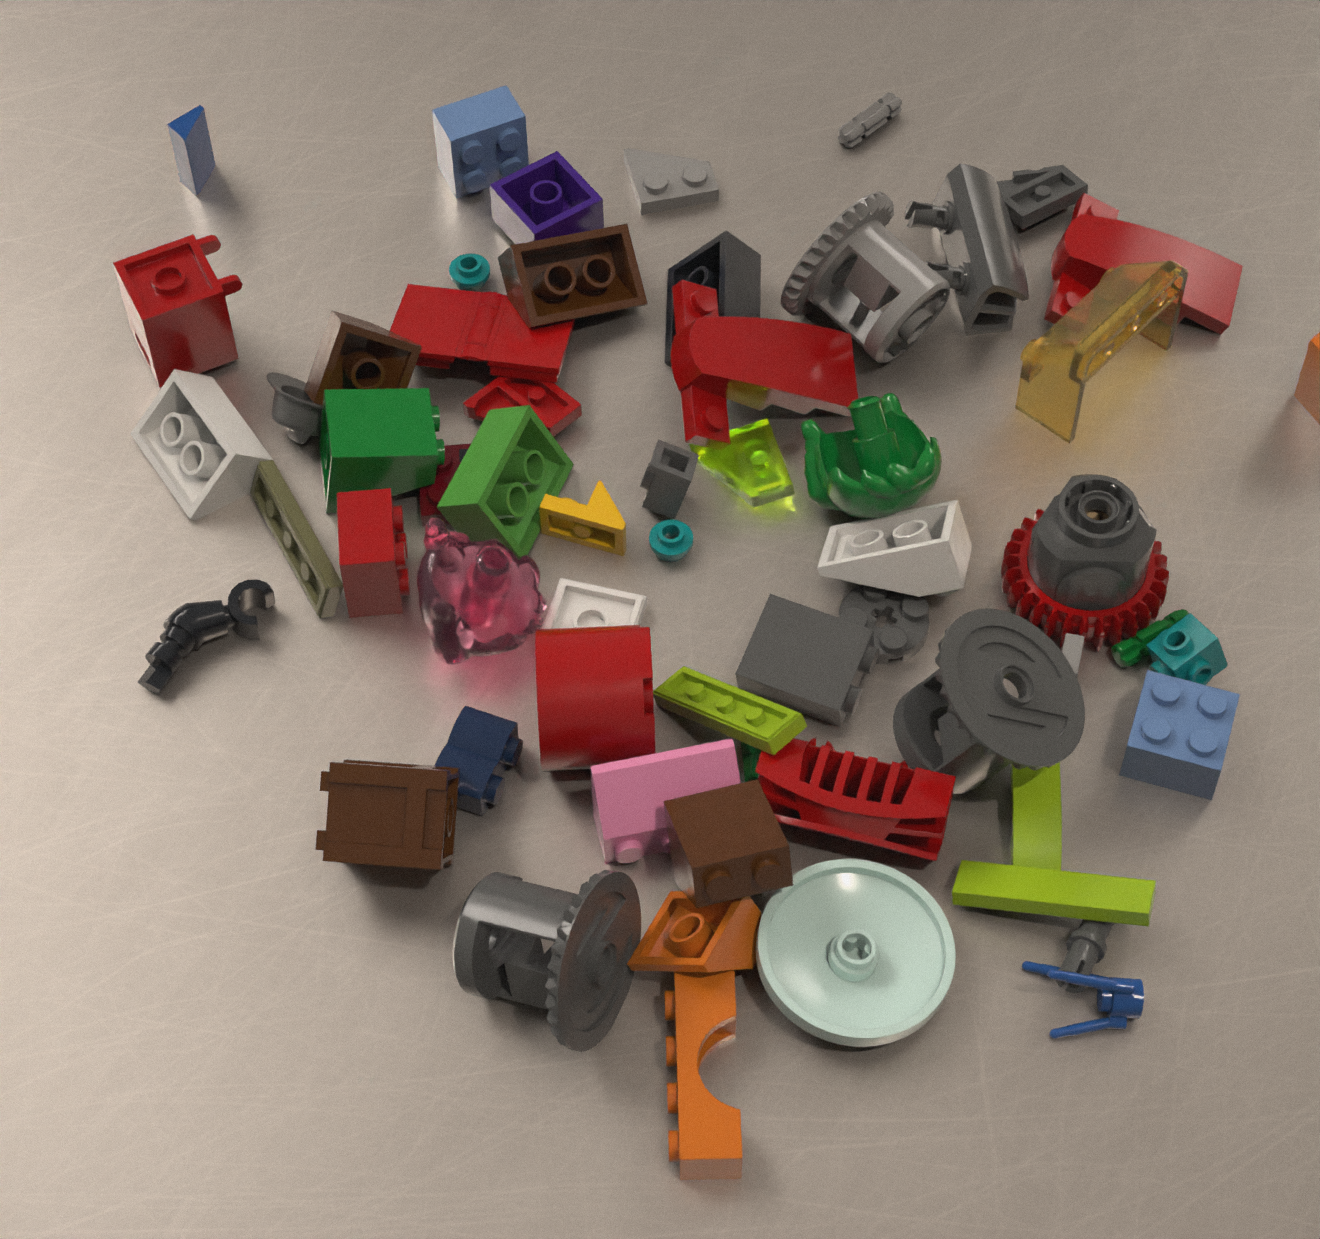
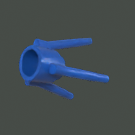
(1117, 996)

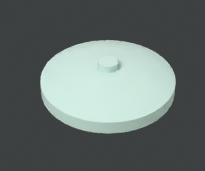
(855, 952)

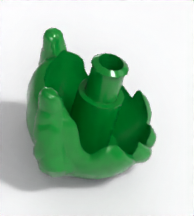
(876, 466)

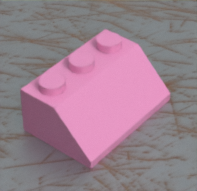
(632, 793)

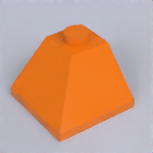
(699, 938)

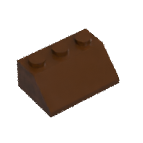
(572, 276)

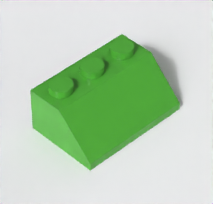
(505, 479)

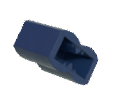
(483, 750)

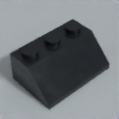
(724, 266)

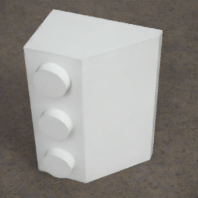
(199, 444)

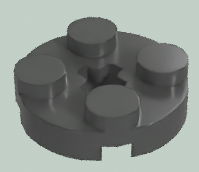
(905, 610)

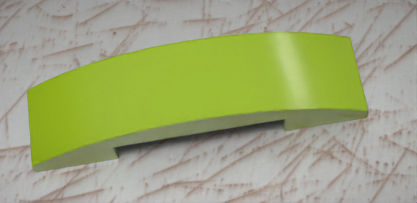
(1036, 817)

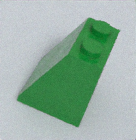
(378, 441)

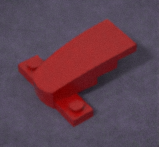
(1101, 241)
(752, 365)

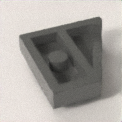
(1040, 193)

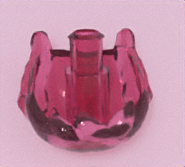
(476, 595)

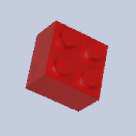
(372, 552)

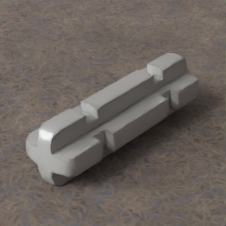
(869, 120)

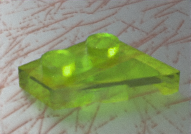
(750, 464)

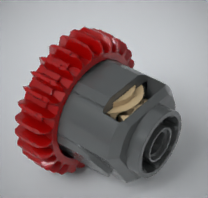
(1087, 564)

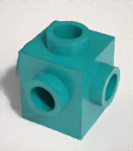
(1187, 652)

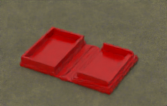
(480, 329)

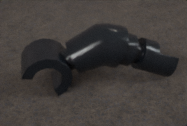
(202, 621)

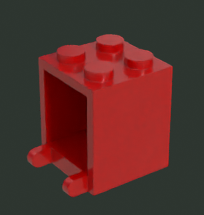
(178, 306)

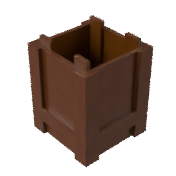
(389, 814)

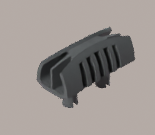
(979, 248)

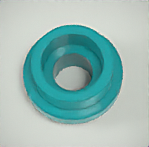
(469, 272)
(671, 549)

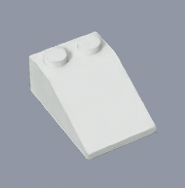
(904, 553)

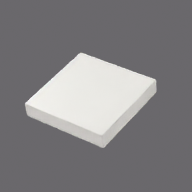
(593, 606)

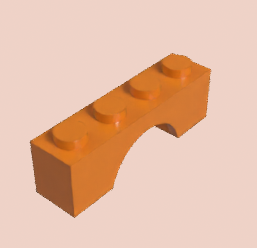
(708, 1130)

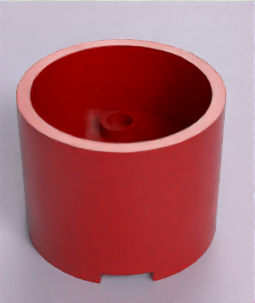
(594, 695)

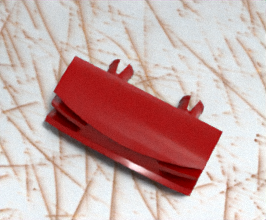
(857, 797)

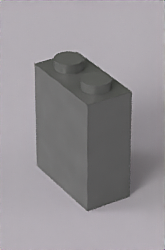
(807, 660)

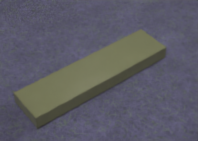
(296, 539)

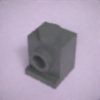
(668, 478)

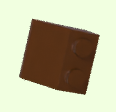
(360, 357)

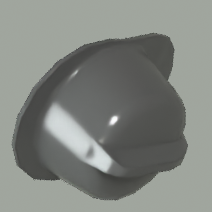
(294, 408)

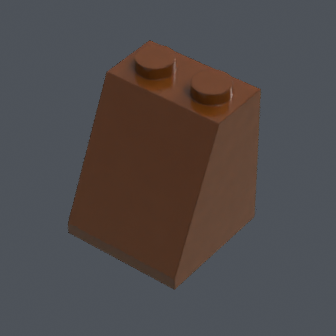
(726, 844)

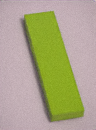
(729, 710)
(1054, 892)

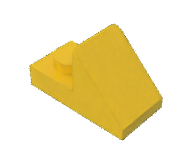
(591, 525)

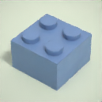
(480, 140)
(1179, 735)

